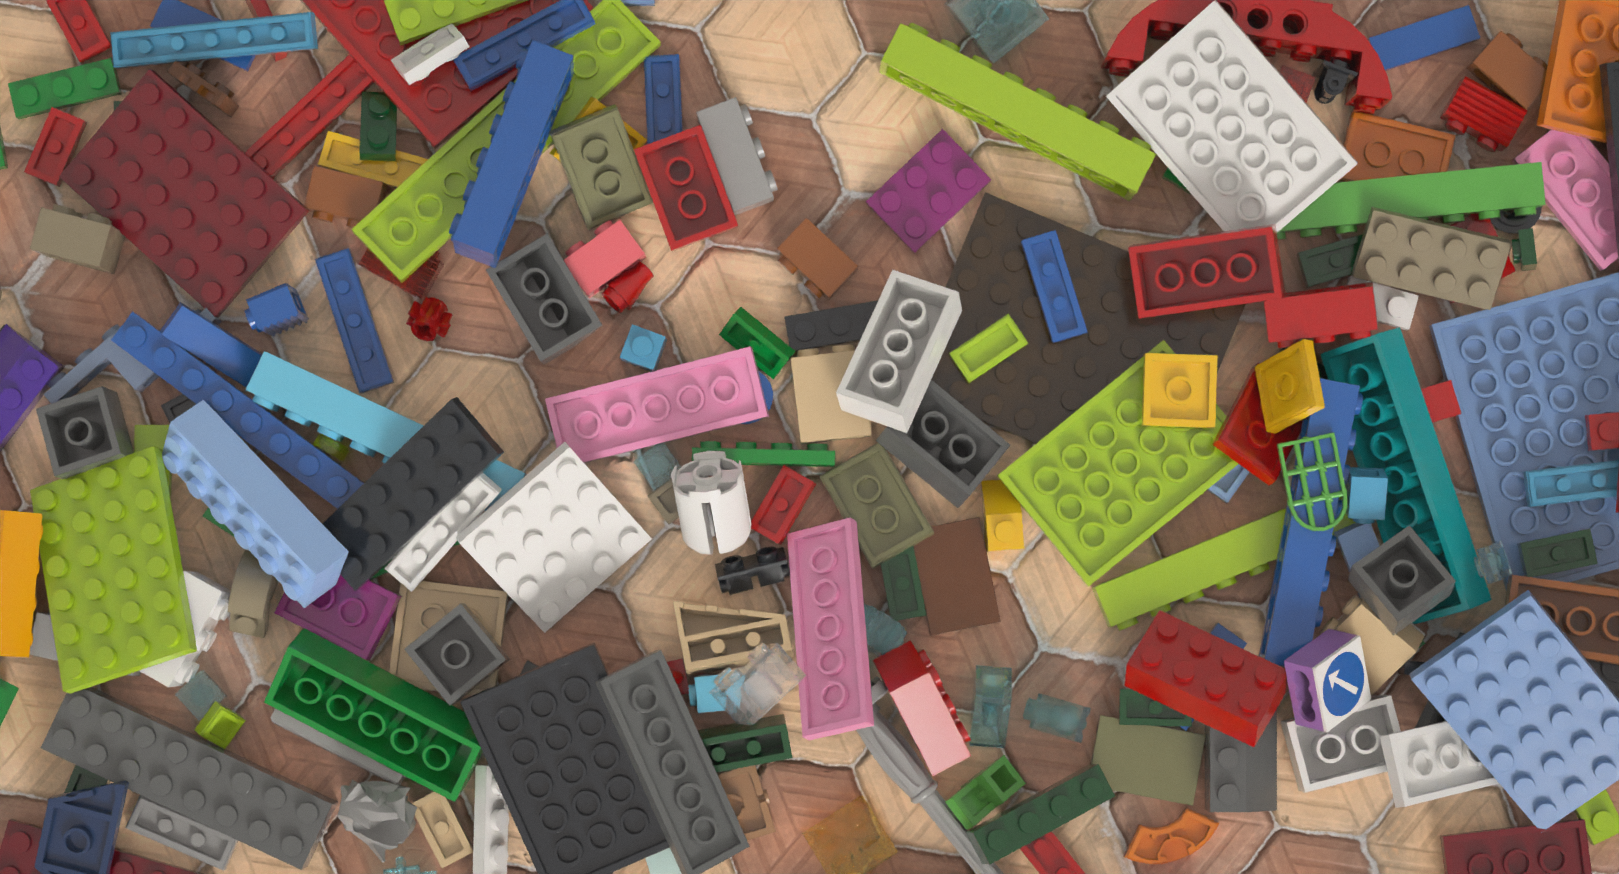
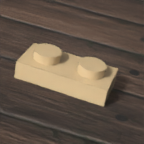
(442, 829)

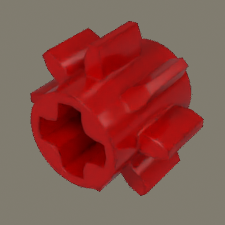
(429, 319)

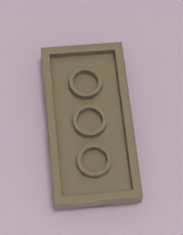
(1431, 258)

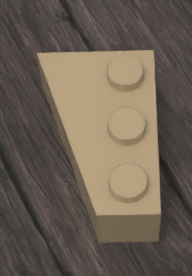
(724, 637)

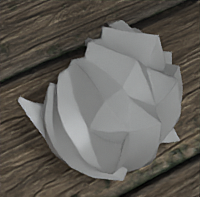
(377, 814)

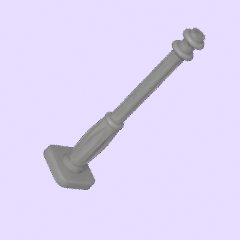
(910, 774)

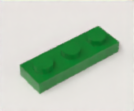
(64, 88)

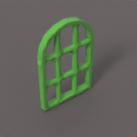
(1300, 469)

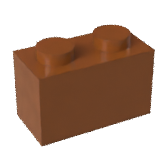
(1509, 70)
(342, 196)
(816, 260)

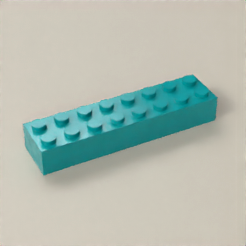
(1400, 437)

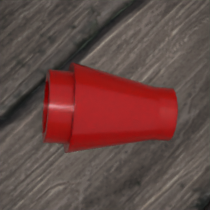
(626, 288)

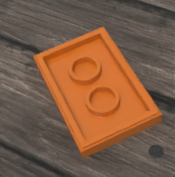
(1394, 148)

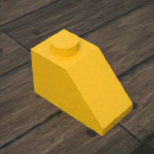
(1001, 517)

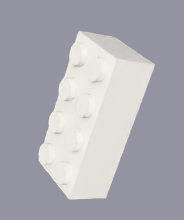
(899, 351)

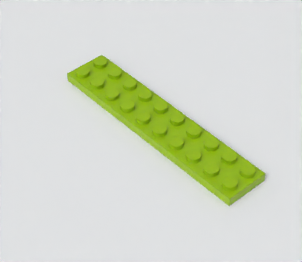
(420, 211)

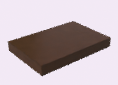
(956, 577)

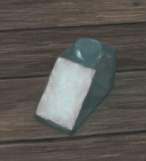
(990, 706)

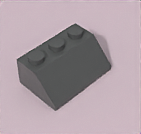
(544, 299)
(946, 445)
(1241, 775)

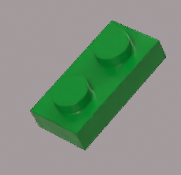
(769, 350)

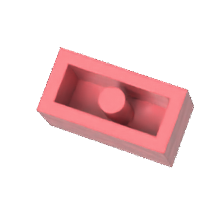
(603, 257)

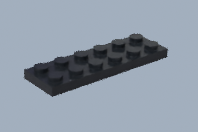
(411, 490)

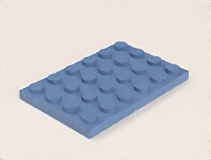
(1528, 709)

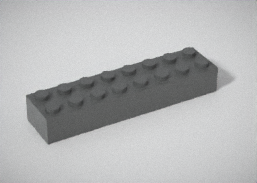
(190, 775)

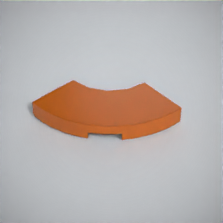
(1171, 841)

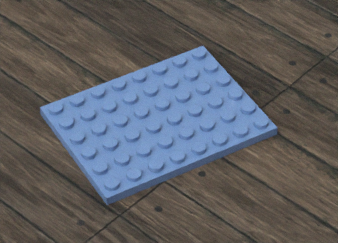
(1523, 396)

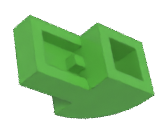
(985, 792)

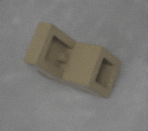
(250, 597)

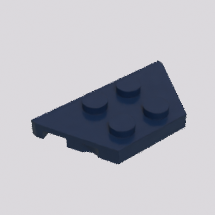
(81, 830)

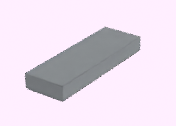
(181, 833)

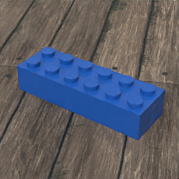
(513, 153)

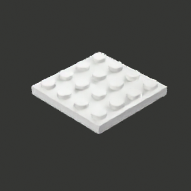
(553, 537)

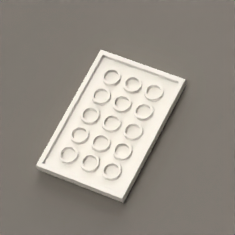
(1231, 125)

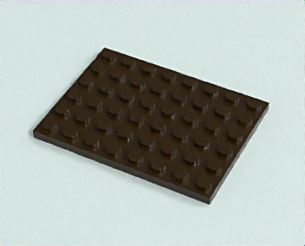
(1046, 380)

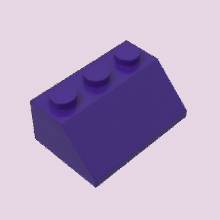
(23, 379)

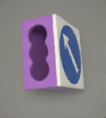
(1327, 680)

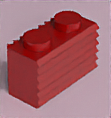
(1482, 115)

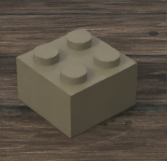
(77, 240)

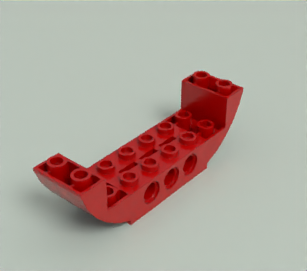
(1316, 35)

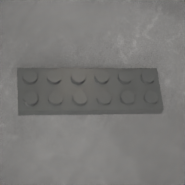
(672, 764)

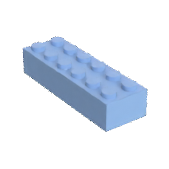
(253, 504)

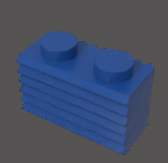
(276, 310)

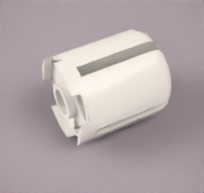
(712, 503)

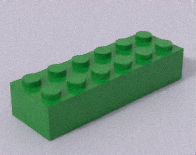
(376, 714)

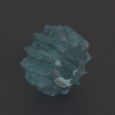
(882, 631)

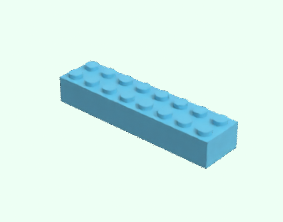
(345, 414)

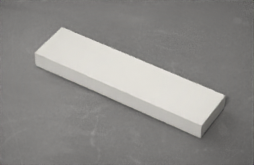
(436, 539)

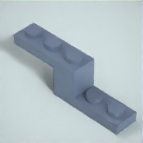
(94, 361)

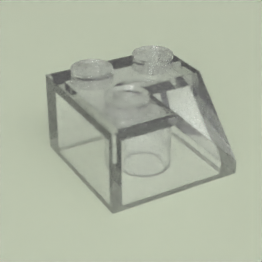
(759, 685)

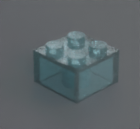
(997, 24)

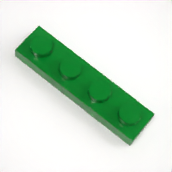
(779, 454)

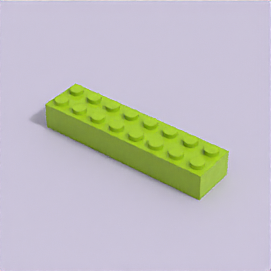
(1017, 111)

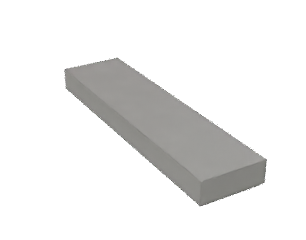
(335, 747)

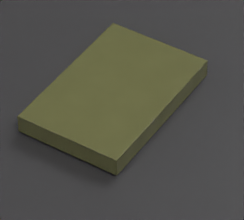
(601, 166)
(880, 502)
(1149, 759)

